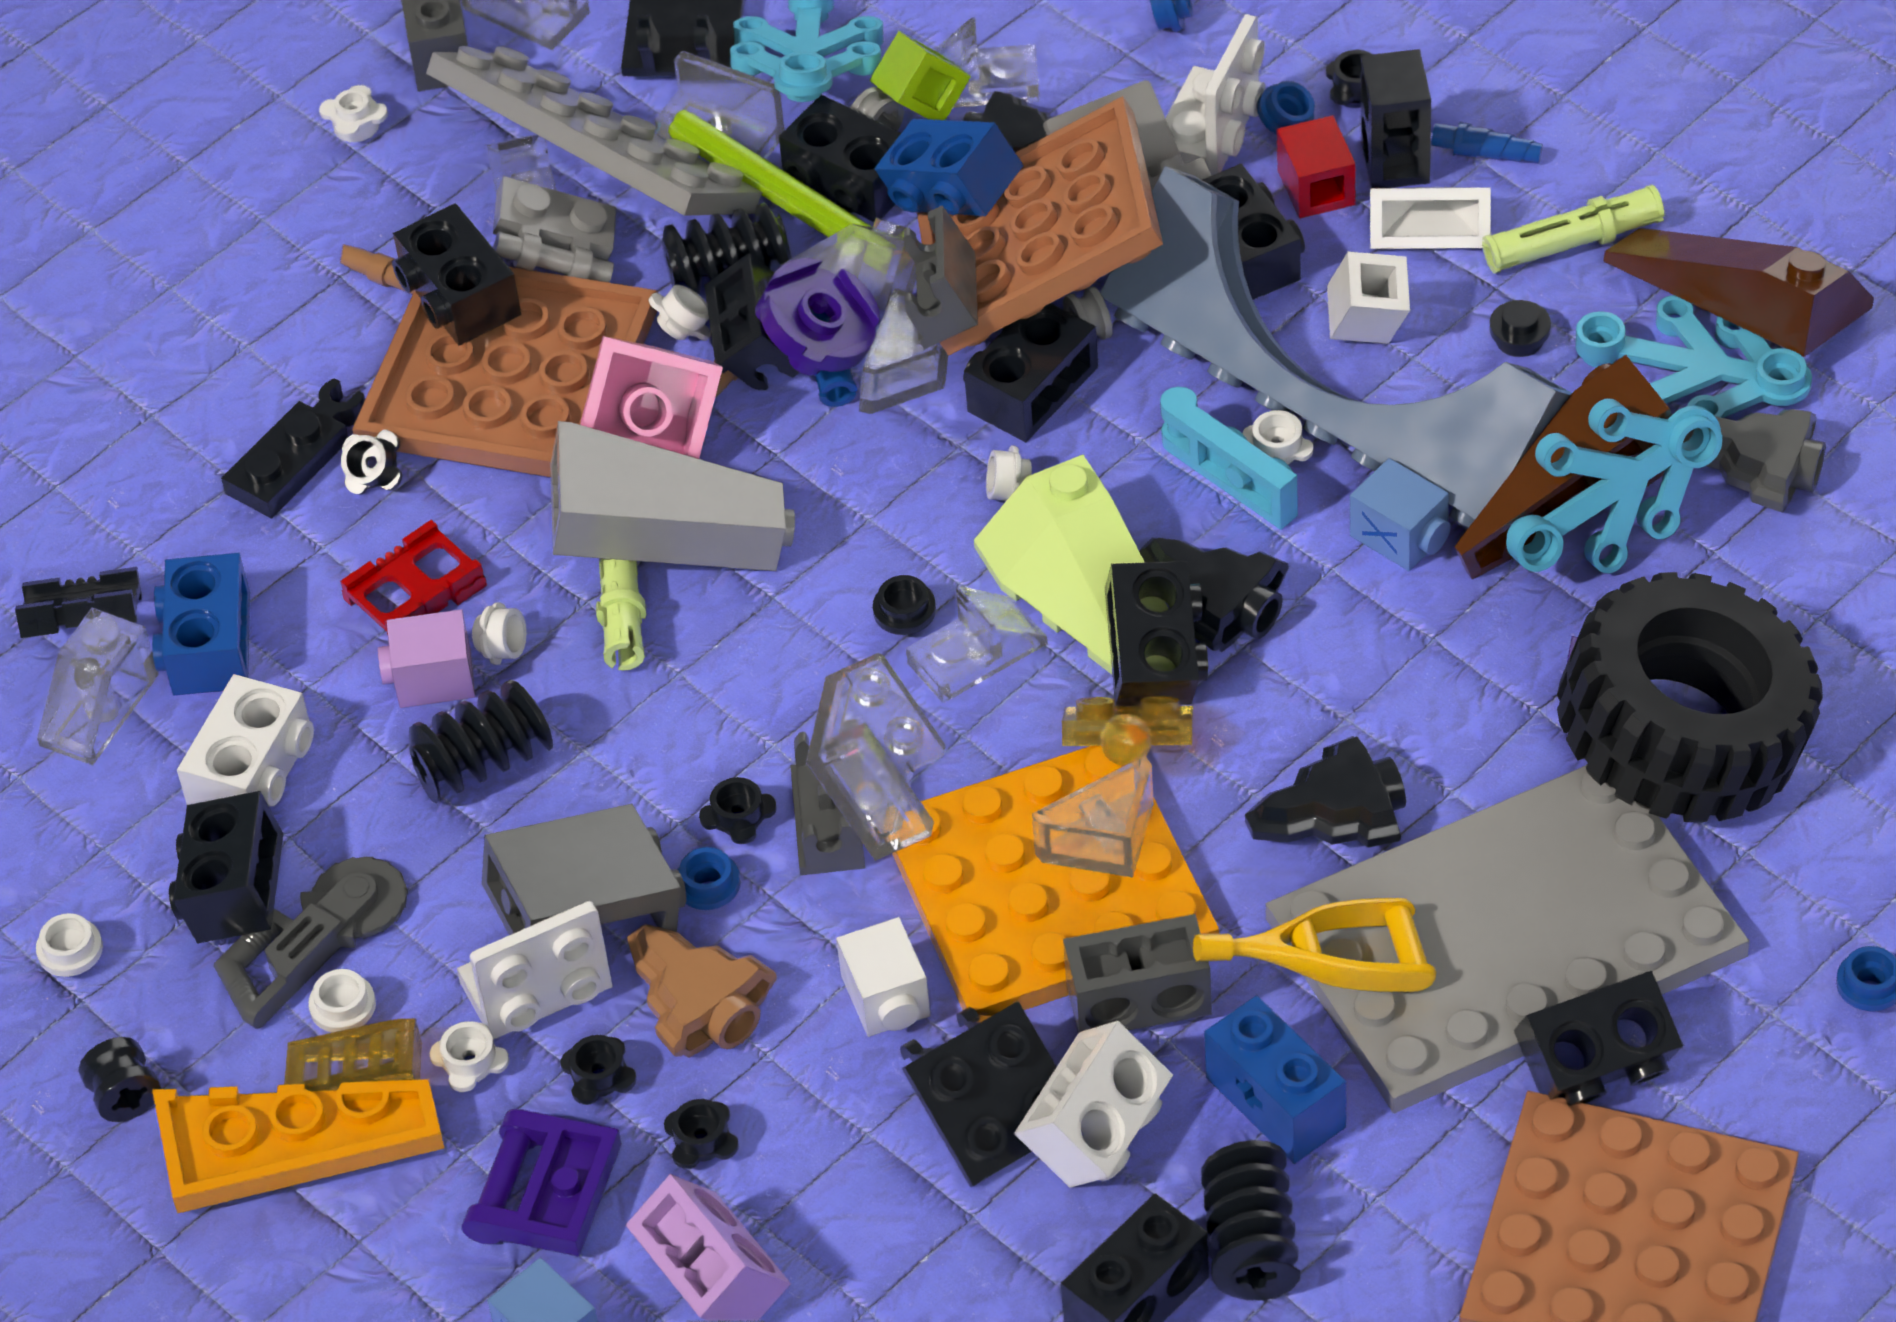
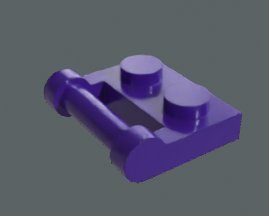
(561, 1189)

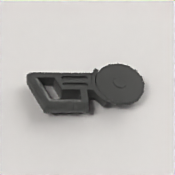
(345, 904)

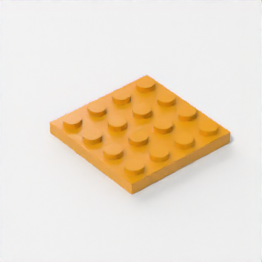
(1004, 912)

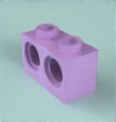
(707, 1252)

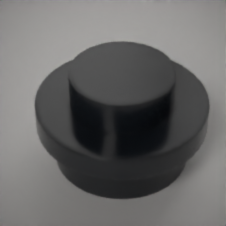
(1520, 327)
(904, 605)

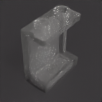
(866, 751)

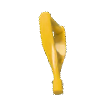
(1306, 956)

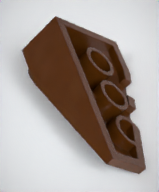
(1762, 287)
(1537, 492)

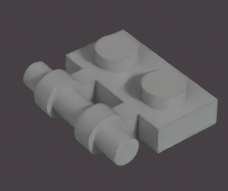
(553, 230)

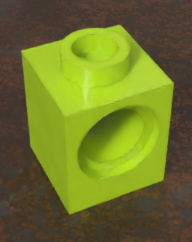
(920, 78)

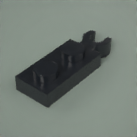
(293, 451)

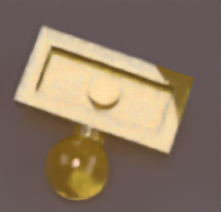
(1127, 730)

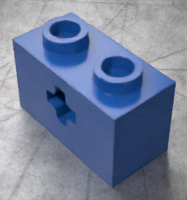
(1275, 1079)

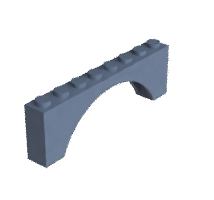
(1203, 306)

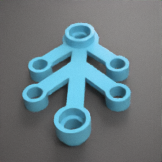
(804, 70)
(1768, 375)
(1621, 484)

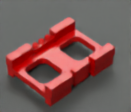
(425, 594)

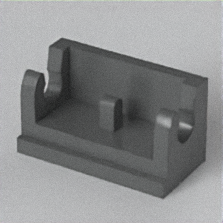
(944, 281)
(822, 832)

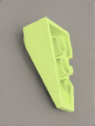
(1056, 552)

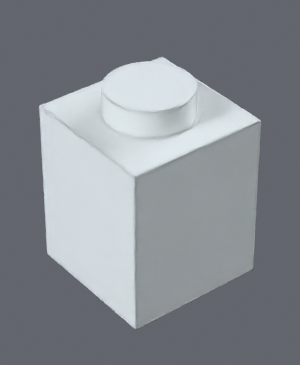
(1368, 297)
(883, 977)

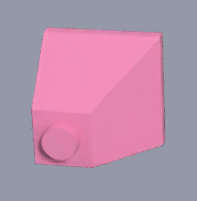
(652, 395)

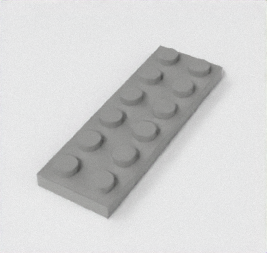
(593, 132)

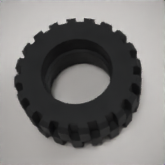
(1665, 751)

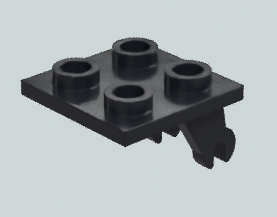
(666, 27)
(981, 1087)

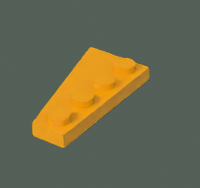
(262, 1142)

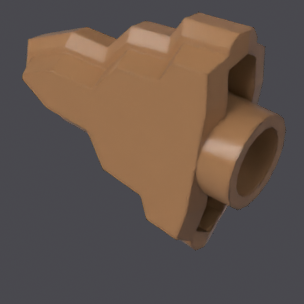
(698, 991)

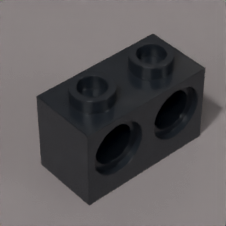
(1395, 119)
(837, 156)
(1267, 241)
(455, 274)
(1030, 370)
(1142, 633)
(227, 867)
(1592, 1027)
(1139, 1269)

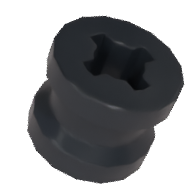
(119, 1079)

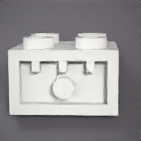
(1216, 104)
(538, 971)

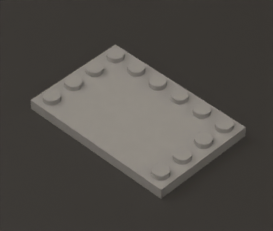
(1515, 918)

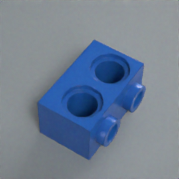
(949, 165)
(203, 623)

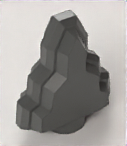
(1770, 455)

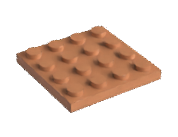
(1061, 222)
(508, 388)
(1628, 1221)

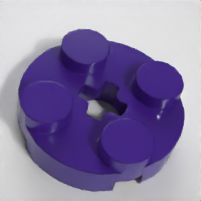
(804, 338)

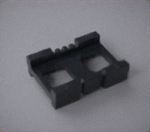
(53, 604)

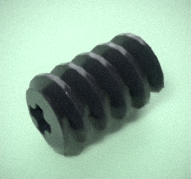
(723, 246)
(476, 737)
(1250, 1220)

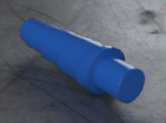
(1485, 142)

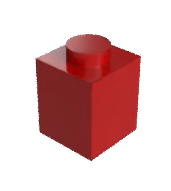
(1316, 167)

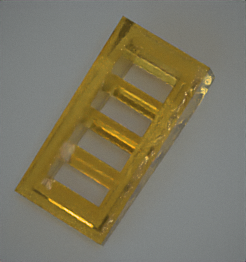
(376, 1041)

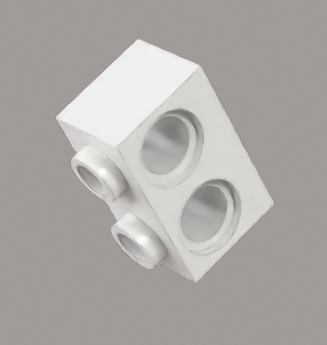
(247, 743)
(1086, 1099)

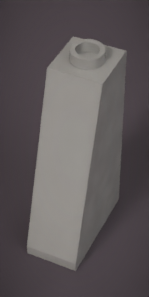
(661, 505)

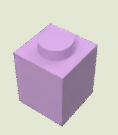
(428, 659)

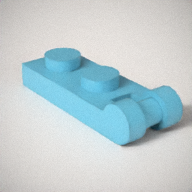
(1227, 458)

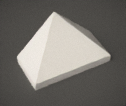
(1429, 217)

